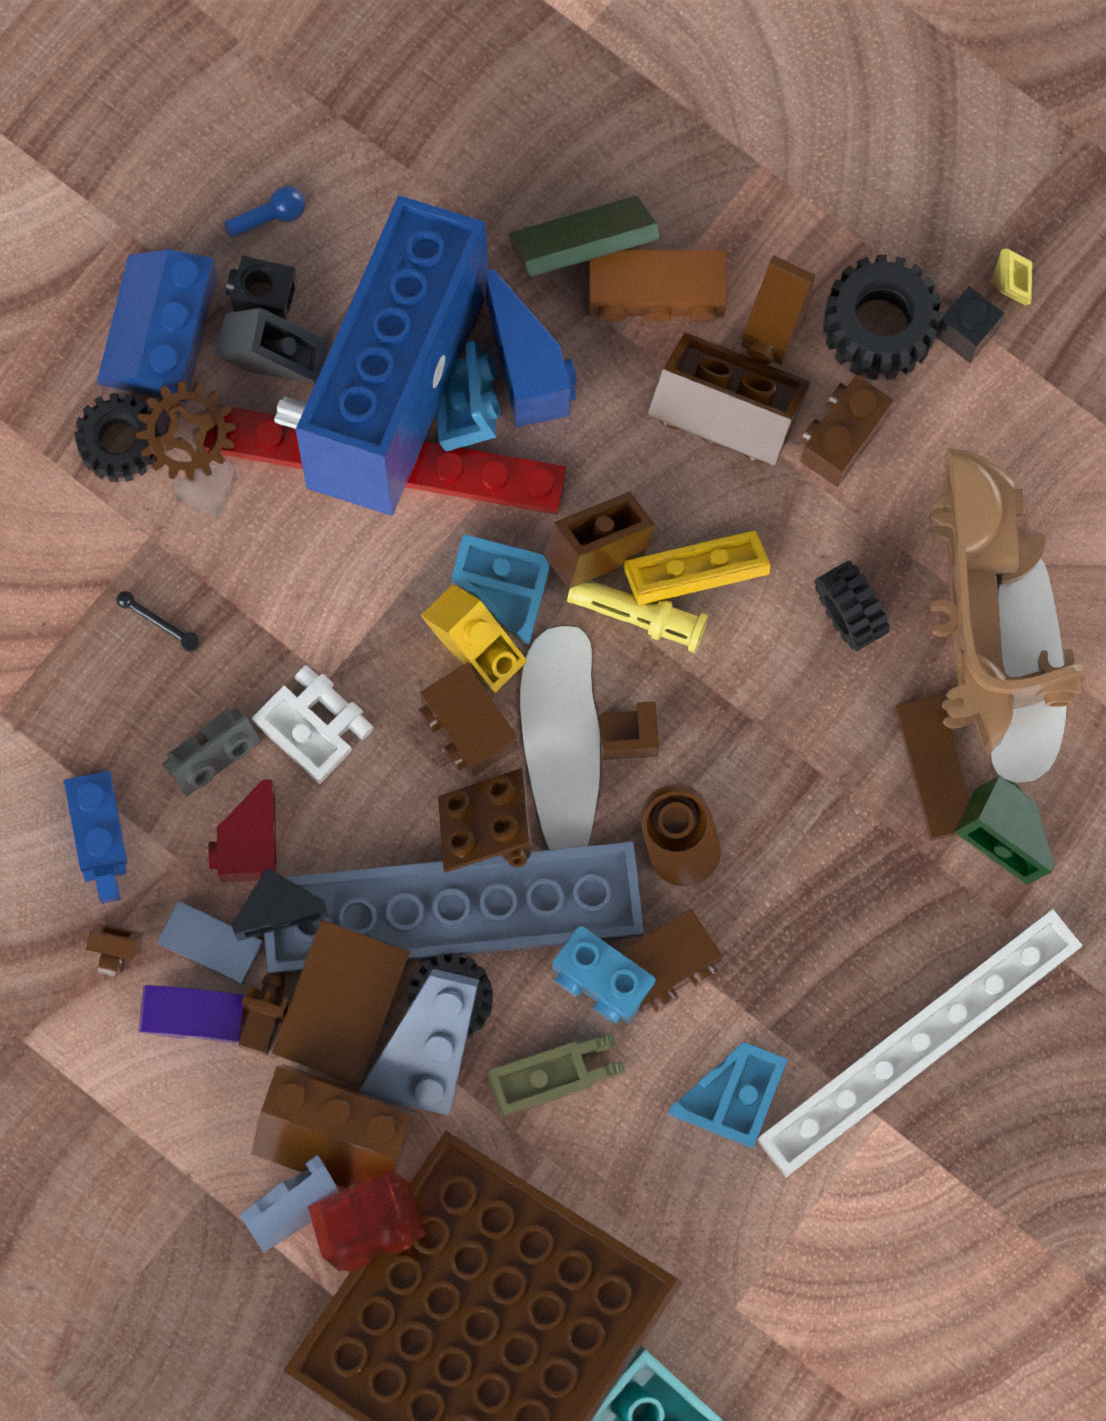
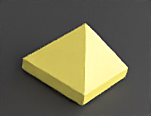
(1013, 276)

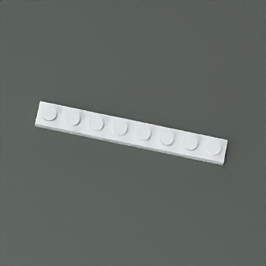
(919, 1043)

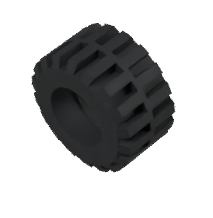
(889, 283)

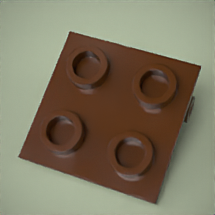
(486, 822)

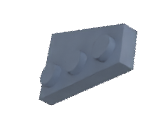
(427, 1048)

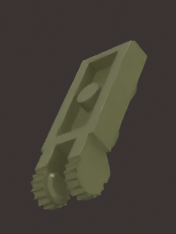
(550, 1075)

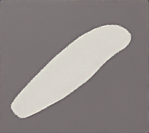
(1026, 629)
(561, 735)

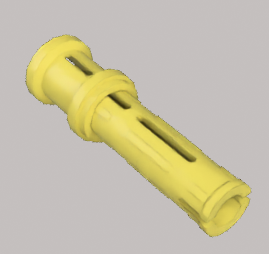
(659, 619)

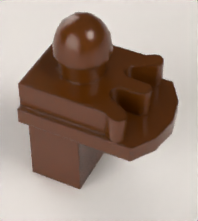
(265, 1011)

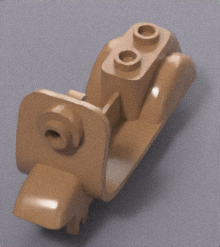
(983, 541)

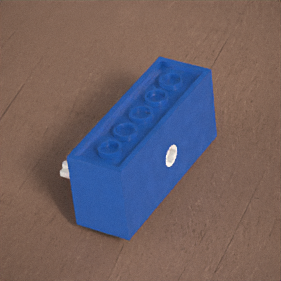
(392, 356)

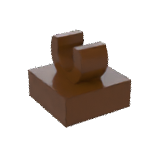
(114, 946)

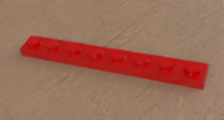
(452, 472)

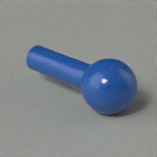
(284, 204)

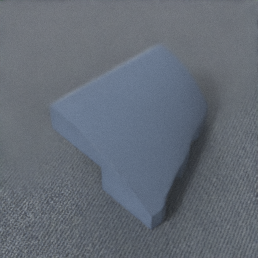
(286, 1205)

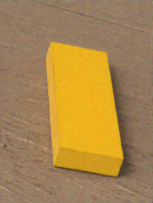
(697, 567)

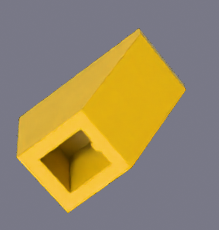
(474, 636)

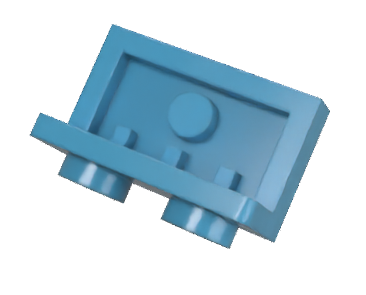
(469, 402)
(603, 975)

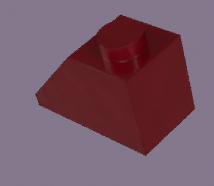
(247, 838)

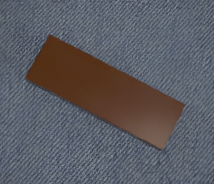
(933, 765)

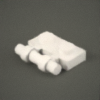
(302, 733)

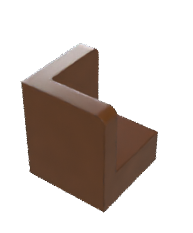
(629, 733)

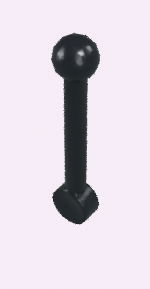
(189, 641)

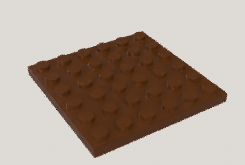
(488, 1315)

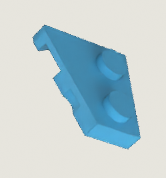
(505, 581)
(733, 1095)

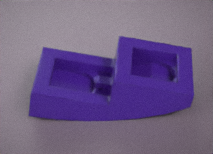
(191, 1013)

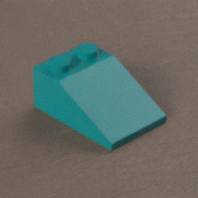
(652, 1394)

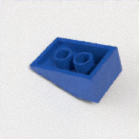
(531, 359)

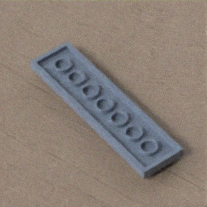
(475, 906)

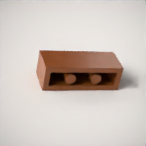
(658, 285)

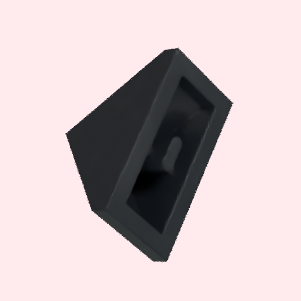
(277, 906)

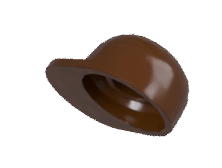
(680, 834)

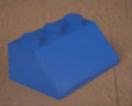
(158, 322)

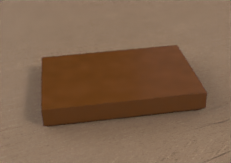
(341, 1002)

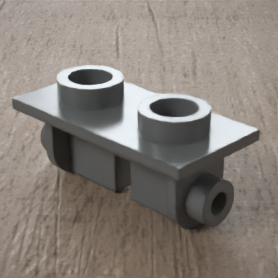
(228, 738)

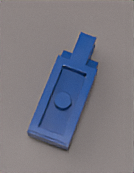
(97, 832)

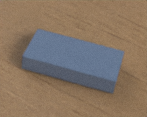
(209, 943)

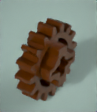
(204, 420)

